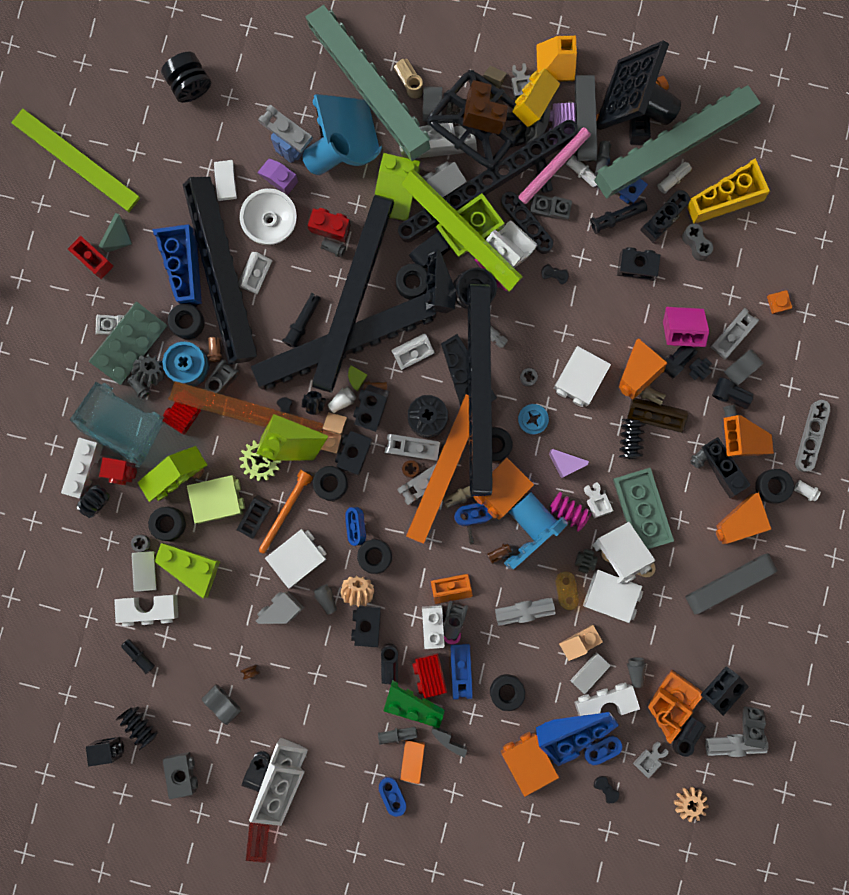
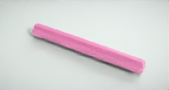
(554, 165)

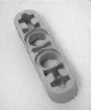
(816, 437)

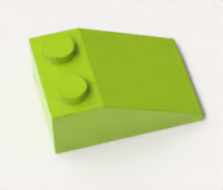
(391, 175)
(480, 216)
(289, 441)

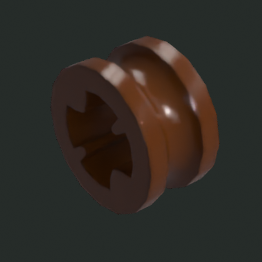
(406, 473)
(250, 672)

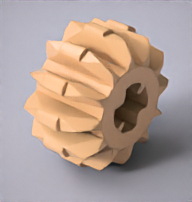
(357, 591)
(683, 802)

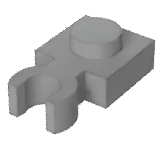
(519, 81)
(648, 762)

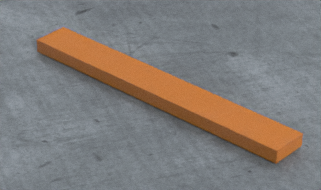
(441, 475)

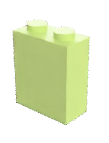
(215, 499)

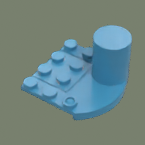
(346, 132)
(538, 525)

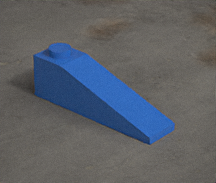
(566, 737)

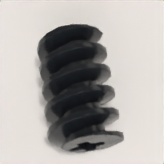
(631, 439)
(137, 727)

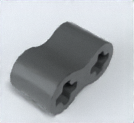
(431, 98)
(697, 242)
(743, 367)
(221, 704)

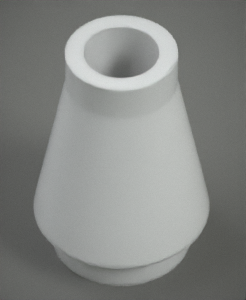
(343, 399)

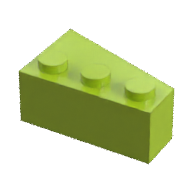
(171, 473)
(188, 567)

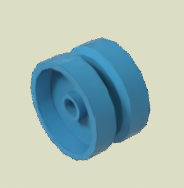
(182, 353)

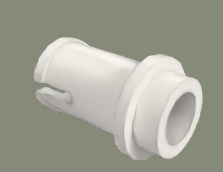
(806, 490)

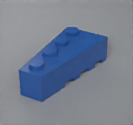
(181, 261)

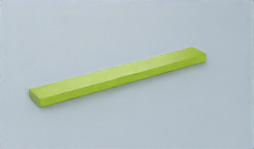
(75, 160)
(461, 230)

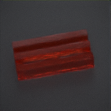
(256, 858)

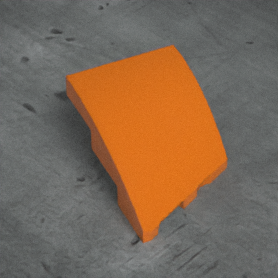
(674, 704)

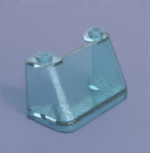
(117, 423)

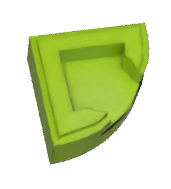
(356, 377)

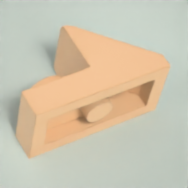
(334, 429)
(580, 643)

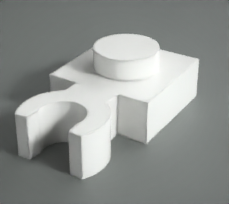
(597, 503)

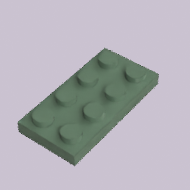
(127, 342)
(643, 507)

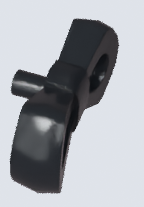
(561, 275)
(284, 404)
(602, 784)

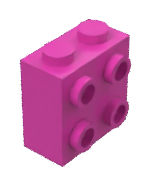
(685, 327)

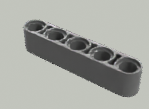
(586, 115)
(731, 583)

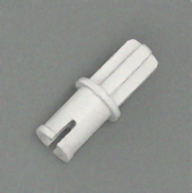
(582, 170)
(674, 177)

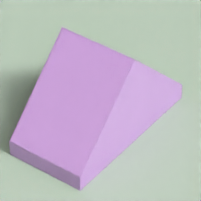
(566, 463)

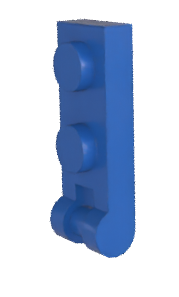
(461, 670)

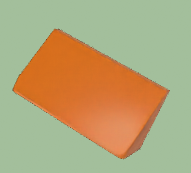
(451, 588)
(412, 761)

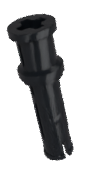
(609, 219)
(298, 328)

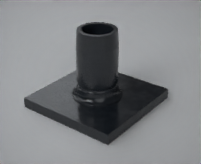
(635, 90)

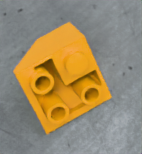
(558, 57)

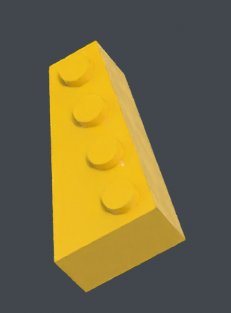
(731, 193)

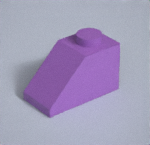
(278, 176)

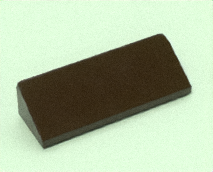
(657, 415)

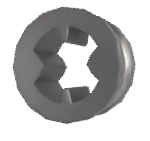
(523, 379)
(136, 539)

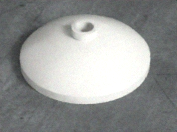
(265, 205)

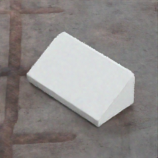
(254, 272)
(413, 351)
(143, 571)
(590, 673)

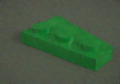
(407, 705)

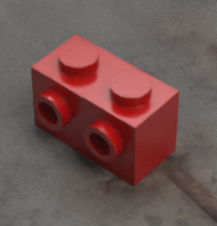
(329, 225)
(118, 471)

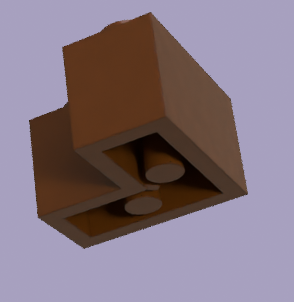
(481, 112)

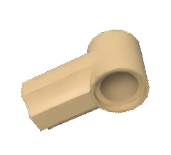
(409, 77)

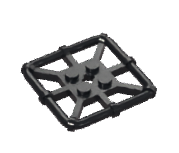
(434, 120)

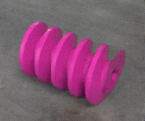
(569, 511)

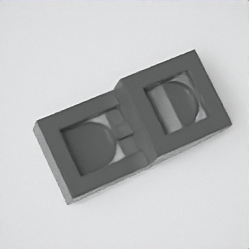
(444, 738)

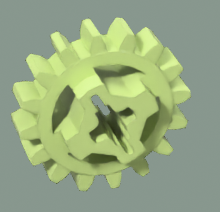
(257, 468)

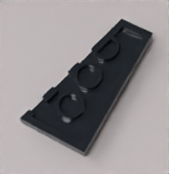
(457, 362)

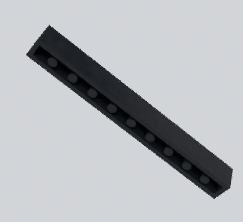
(219, 270)
(365, 333)

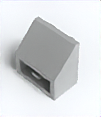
(445, 179)
(282, 611)

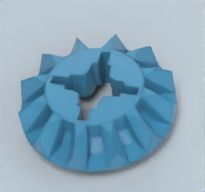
(535, 410)

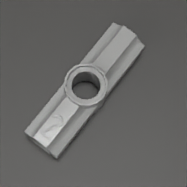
(525, 611)
(731, 745)

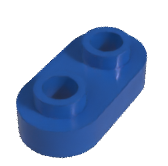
(472, 515)
(355, 526)
(603, 752)
(391, 796)

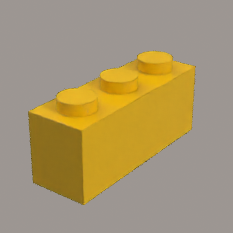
(535, 97)

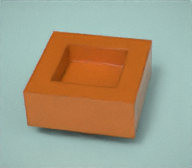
(779, 302)

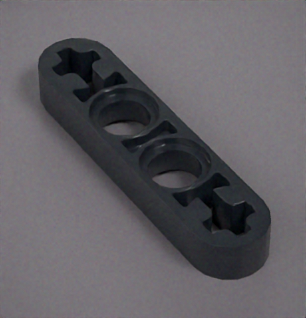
(528, 221)

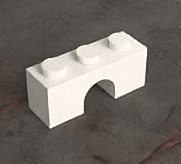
(84, 457)
(129, 611)
(622, 697)

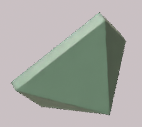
(116, 235)

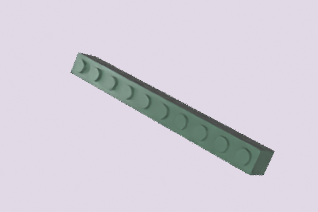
(368, 83)
(676, 141)

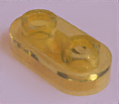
(568, 590)

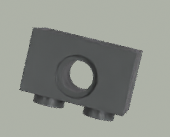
(175, 786)

